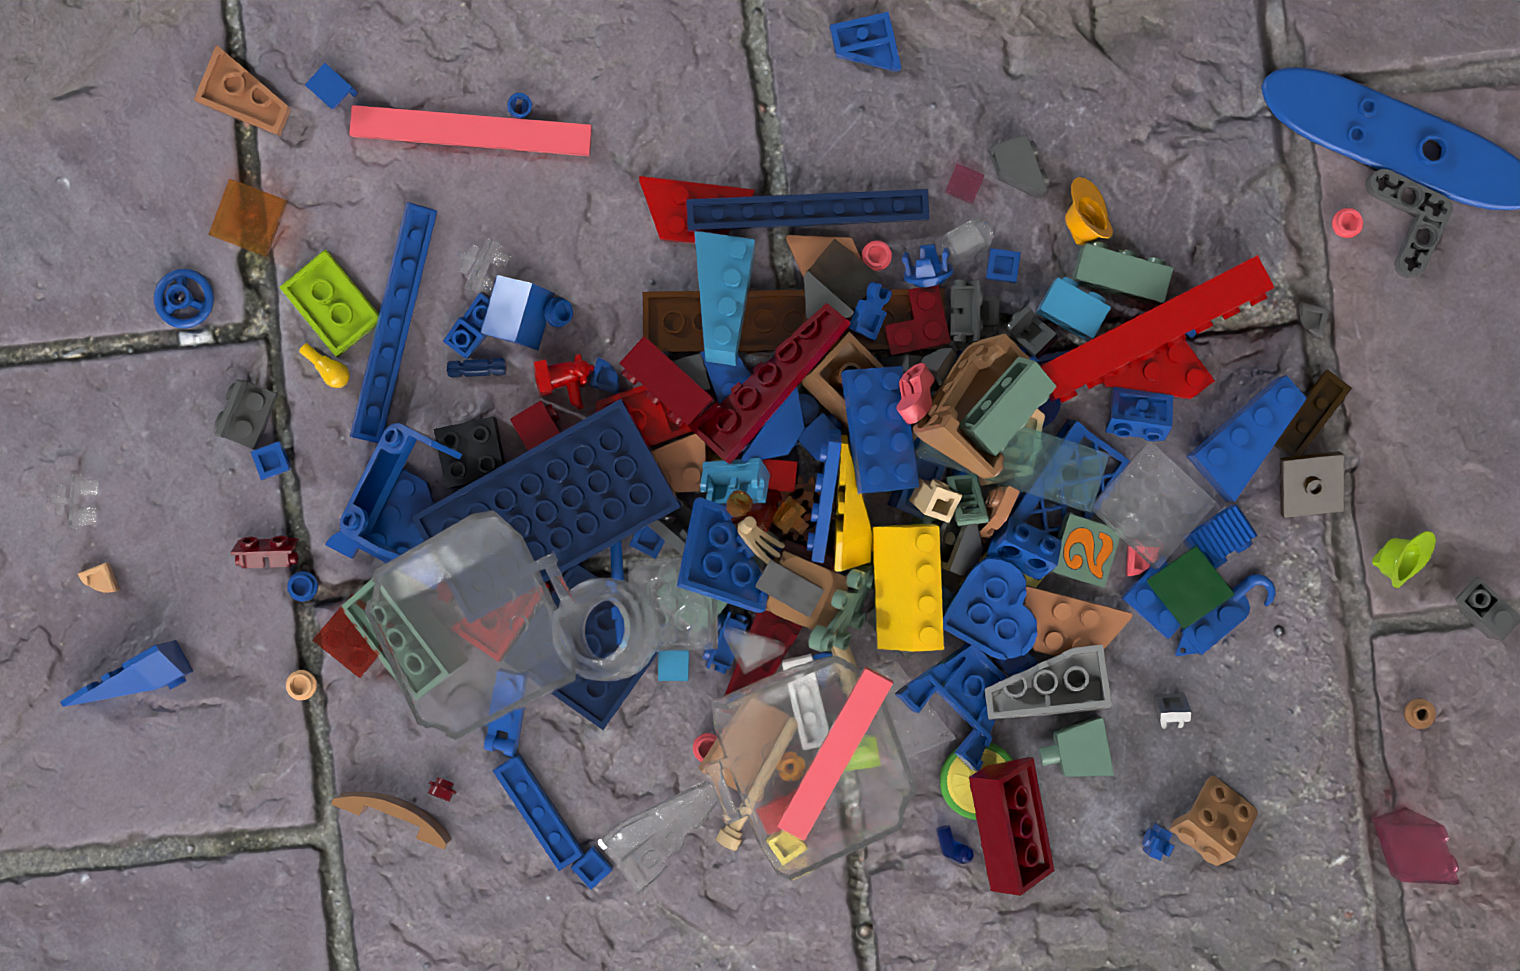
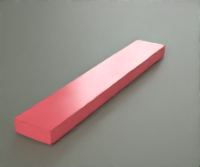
(835, 753)

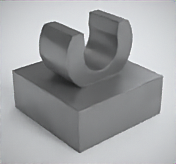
(1172, 709)

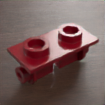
(251, 551)

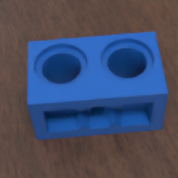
(1026, 547)

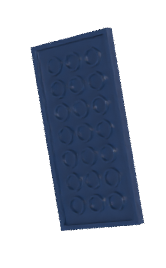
(570, 491)

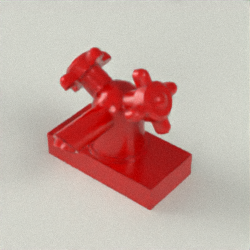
(563, 374)

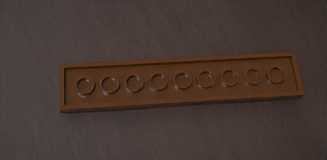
(771, 316)

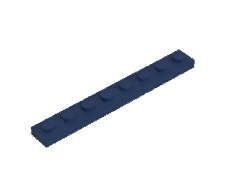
(807, 210)

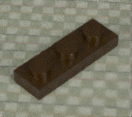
(1313, 414)

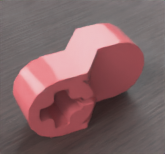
(915, 393)

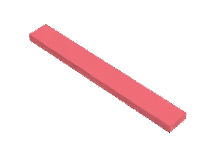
(470, 130)

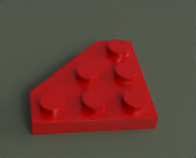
(1171, 372)

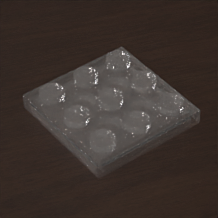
(1153, 505)
(684, 616)

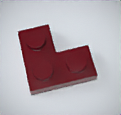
(928, 324)

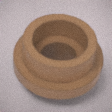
(1411, 710)

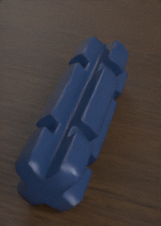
(477, 367)

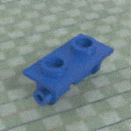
(723, 655)

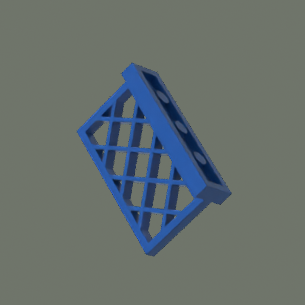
(1074, 432)

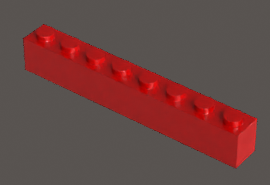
(1157, 327)

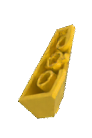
(852, 522)

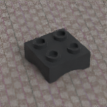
(479, 447)

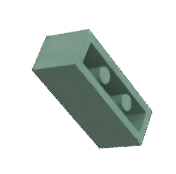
(1122, 273)
(1007, 406)

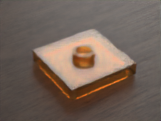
(248, 217)

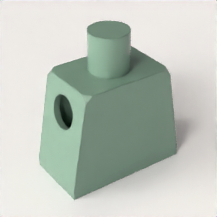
(1080, 749)

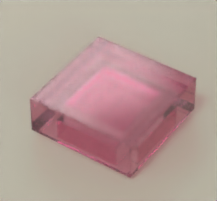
(964, 183)

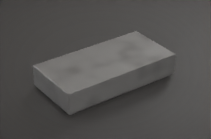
(789, 588)

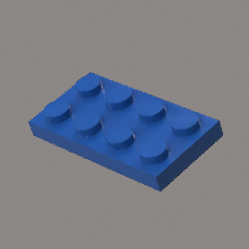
(878, 433)

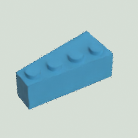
(724, 285)

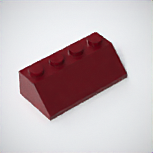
(1011, 825)

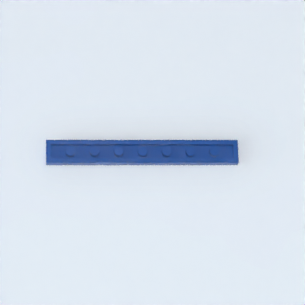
(393, 322)

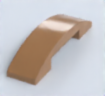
(429, 831)

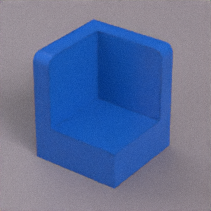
(329, 86)

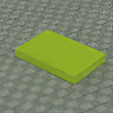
(331, 303)

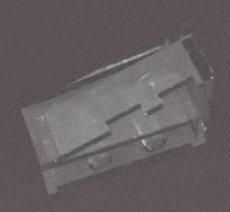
(915, 730)

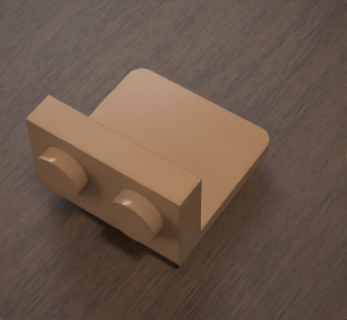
(1216, 822)

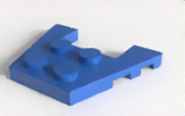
(962, 684)

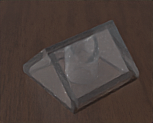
(752, 649)

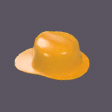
(1088, 213)

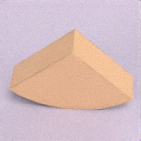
(100, 578)

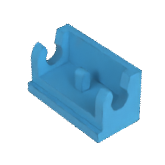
(722, 479)

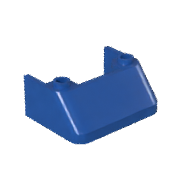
(378, 482)

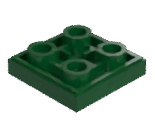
(1190, 586)

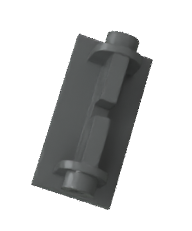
(968, 325)

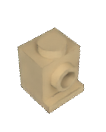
(935, 499)

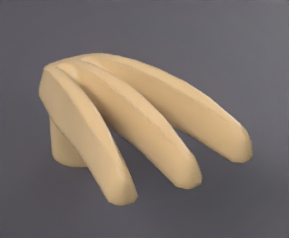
(754, 537)

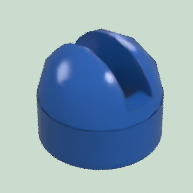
(525, 107)

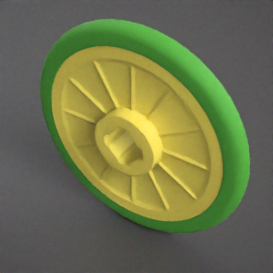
(956, 783)

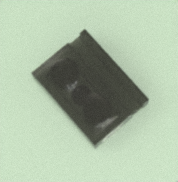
(843, 274)

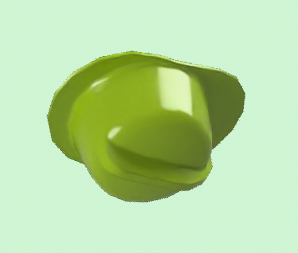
(1404, 557)

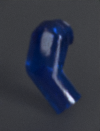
(953, 849)

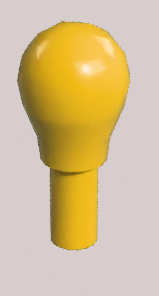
(332, 372)

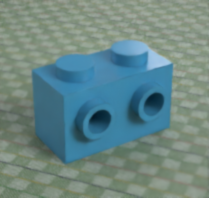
(1073, 308)

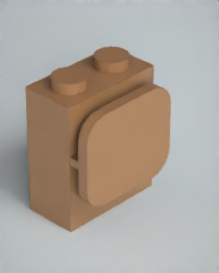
(818, 575)

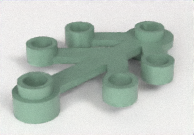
(850, 612)

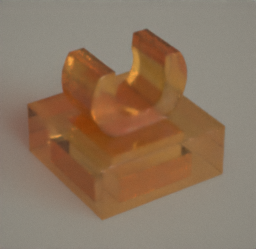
(789, 516)

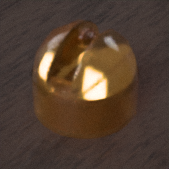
(739, 504)

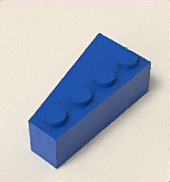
(1244, 440)

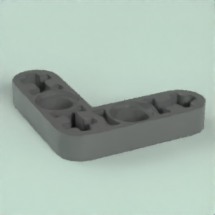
(1423, 217)

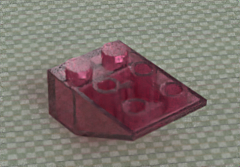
(1416, 848)

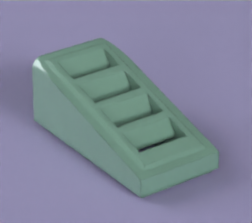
(968, 485)

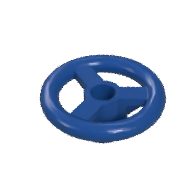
(172, 298)

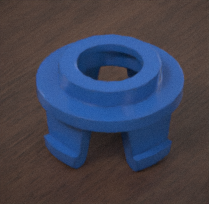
(928, 269)

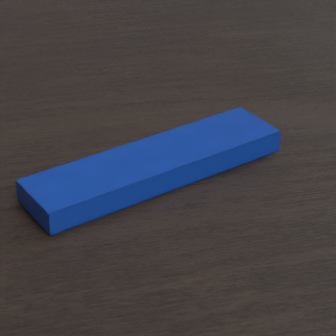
(538, 812)

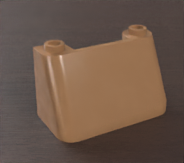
(960, 391)

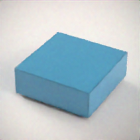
(673, 665)

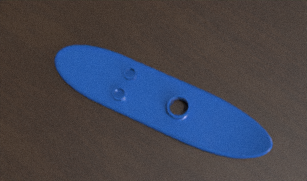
(1392, 135)

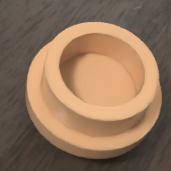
(301, 684)

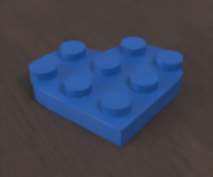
(991, 610)

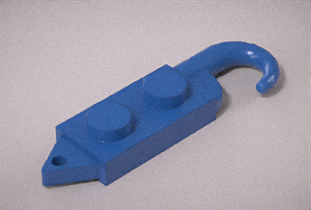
(1223, 619)

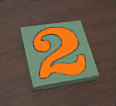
(1086, 550)

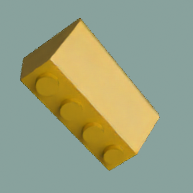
(908, 587)

